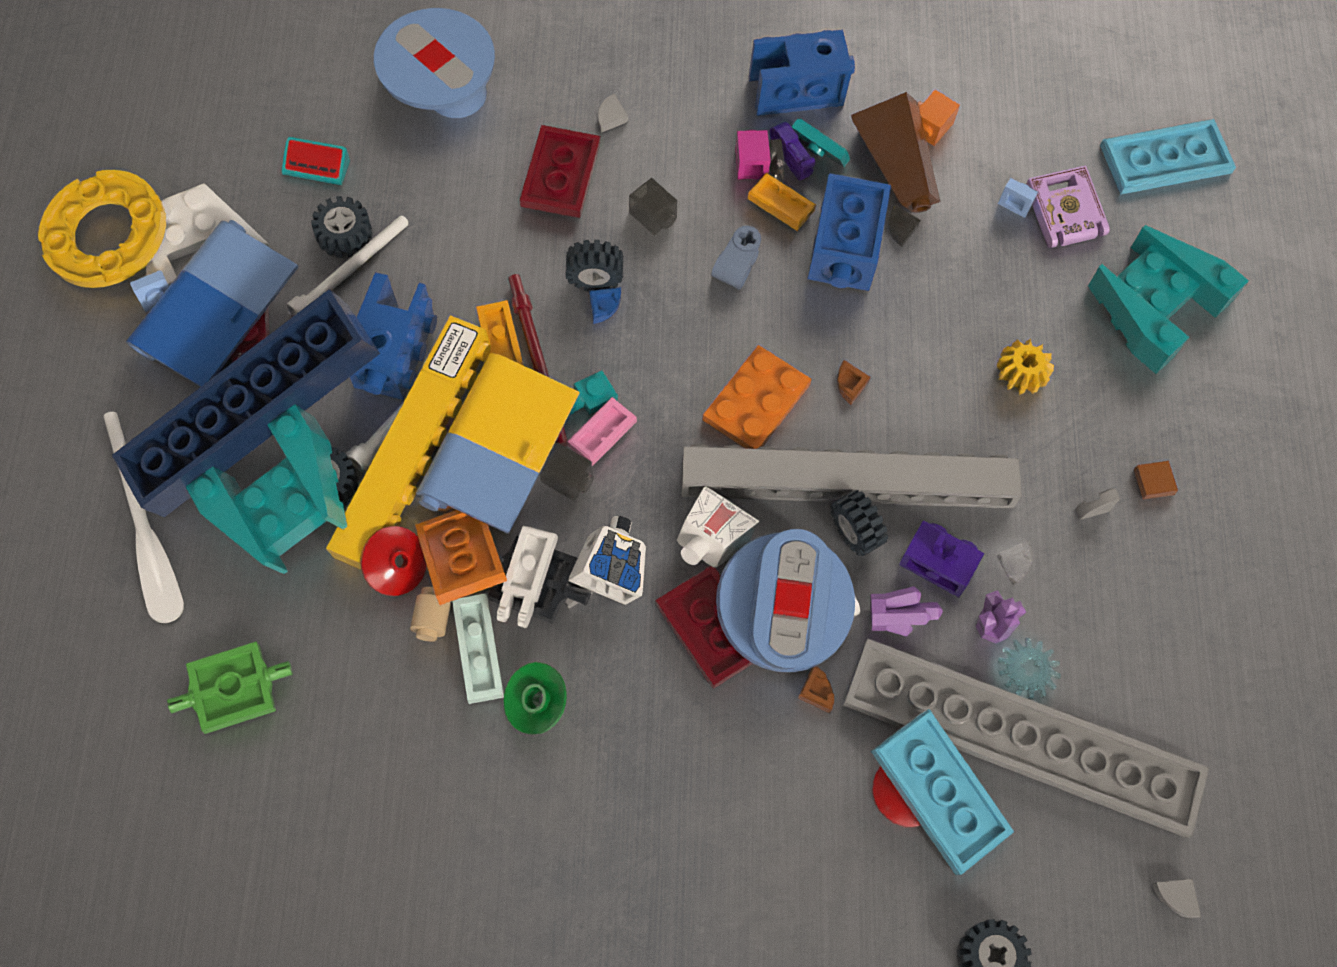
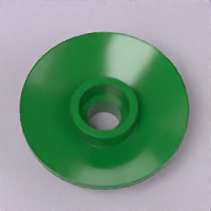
(523, 697)

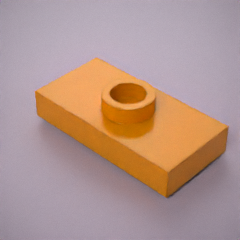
(781, 201)

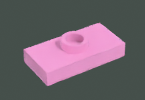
(602, 431)

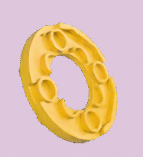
(75, 201)

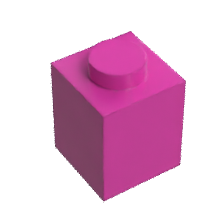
(752, 154)

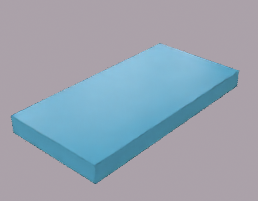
(1167, 156)
(942, 792)

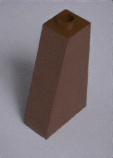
(900, 148)

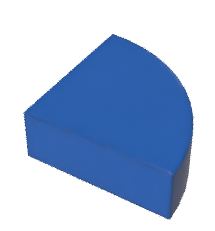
(604, 303)

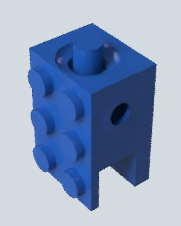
(800, 72)
(849, 232)
(397, 335)

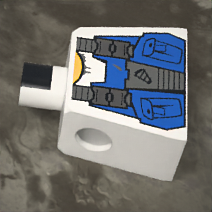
(612, 562)

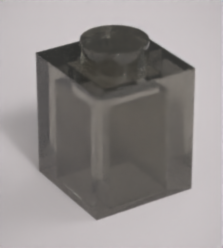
(653, 206)
(567, 472)

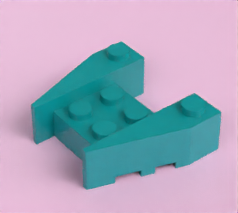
(1157, 287)
(284, 501)

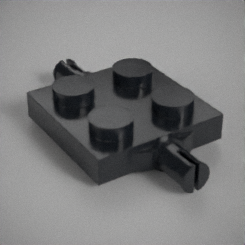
(555, 588)

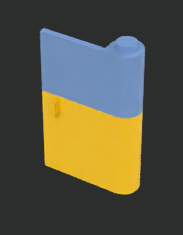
(497, 443)

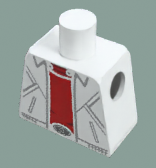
(714, 530)

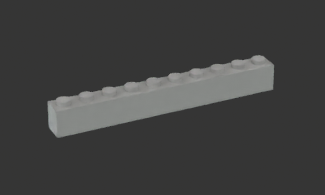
(833, 474)

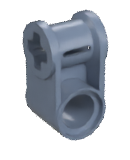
(738, 257)

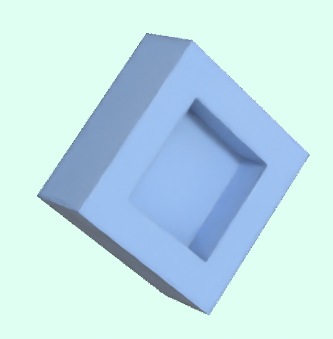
(1017, 197)
(150, 289)

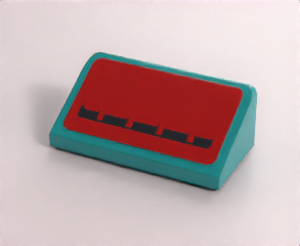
(315, 161)

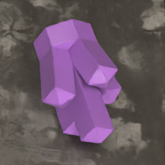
(901, 610)
(999, 617)

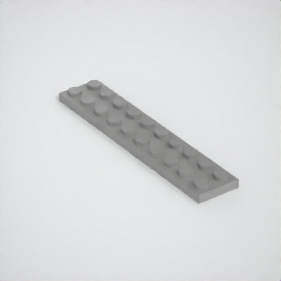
(1031, 738)

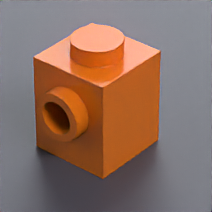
(937, 115)

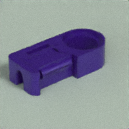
(793, 152)

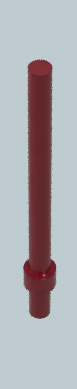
(522, 307)

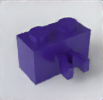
(941, 558)

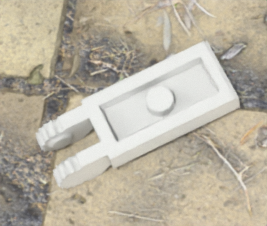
(527, 573)

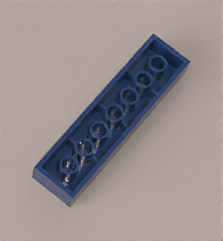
(234, 408)

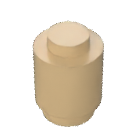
(429, 617)

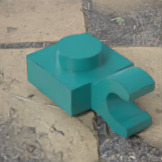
(594, 393)

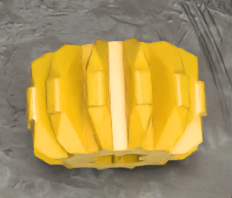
(1025, 366)

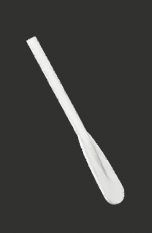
(155, 571)

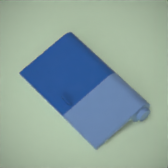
(212, 304)

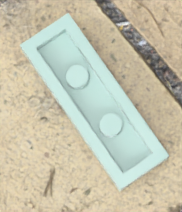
(477, 648)

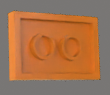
(756, 399)
(459, 555)

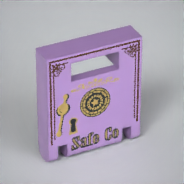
(1068, 211)

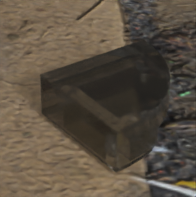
(776, 159)
(902, 225)

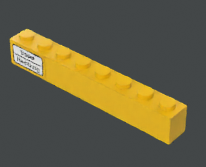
(412, 438)

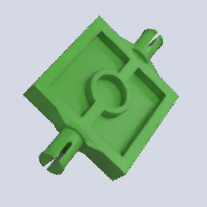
(230, 687)

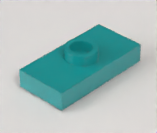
(820, 143)

